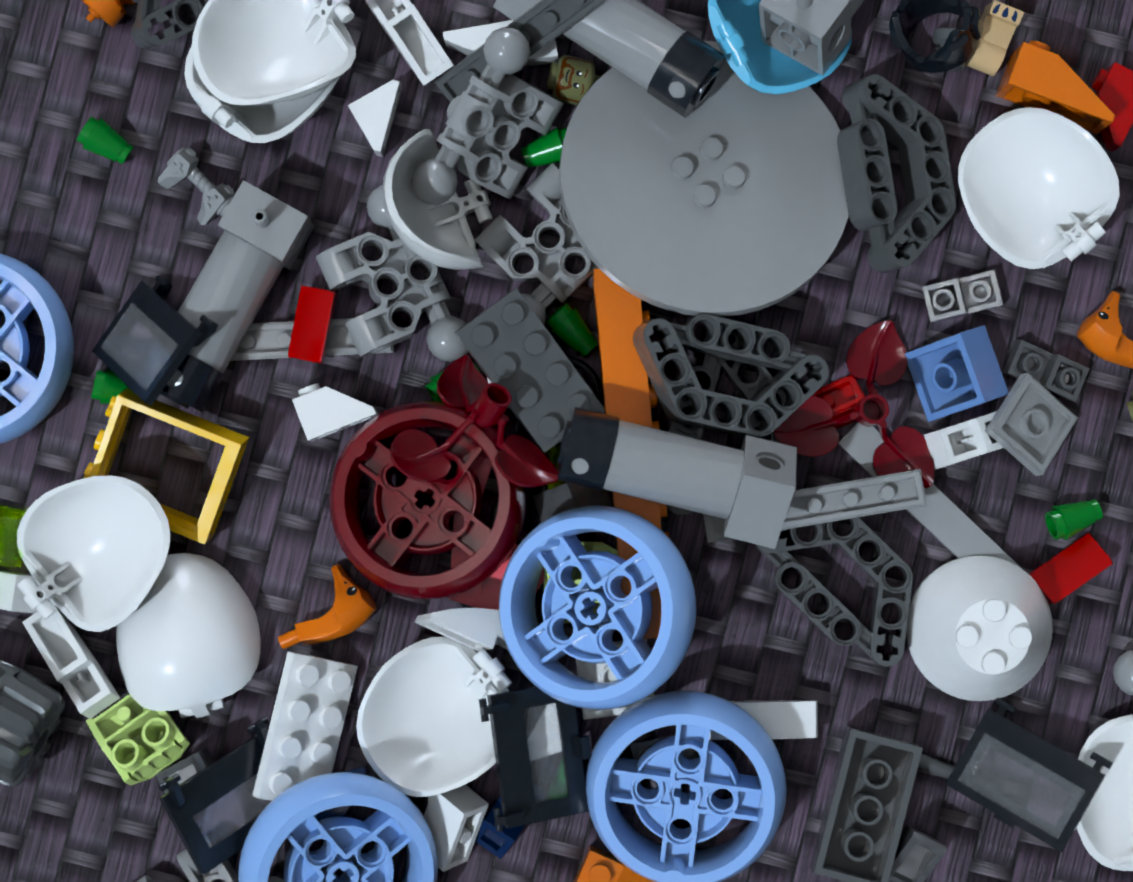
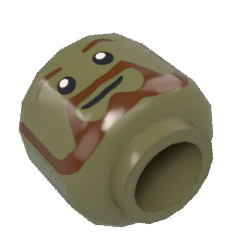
(571, 78)

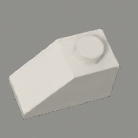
(329, 411)
(454, 824)

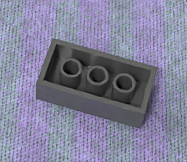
(528, 362)
(865, 807)

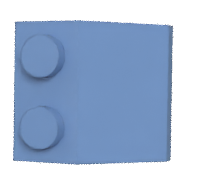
(956, 373)

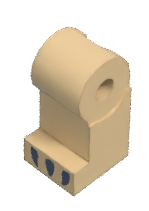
(998, 26)

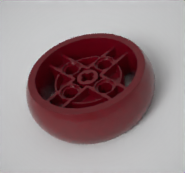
(387, 552)

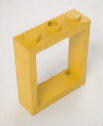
(235, 444)

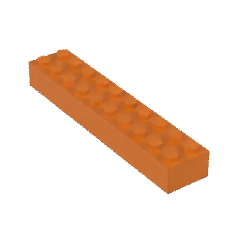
(626, 397)

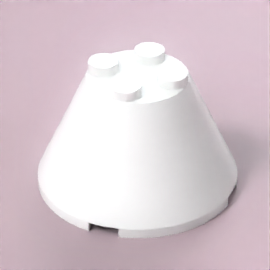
(979, 628)

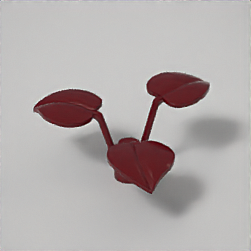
(879, 358)
(464, 387)

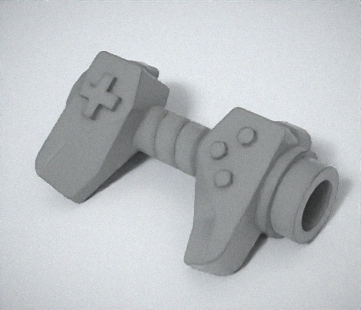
(214, 199)

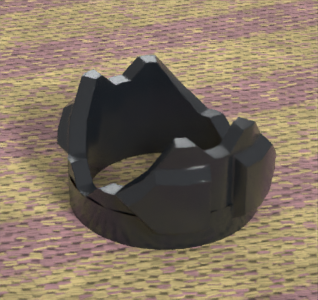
(959, 44)

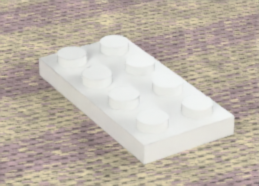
(304, 723)

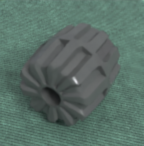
(27, 720)

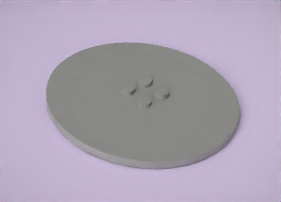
(709, 205)

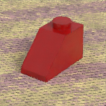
(1115, 90)

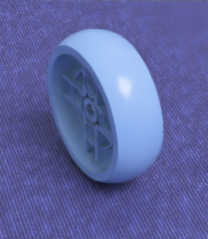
(32, 395)
(634, 664)
(752, 799)
(293, 817)

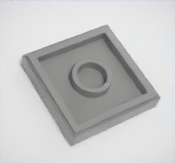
(1031, 424)

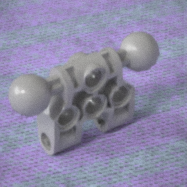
(488, 124)
(506, 244)
(375, 328)

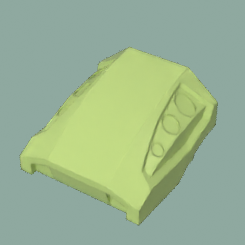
(138, 739)

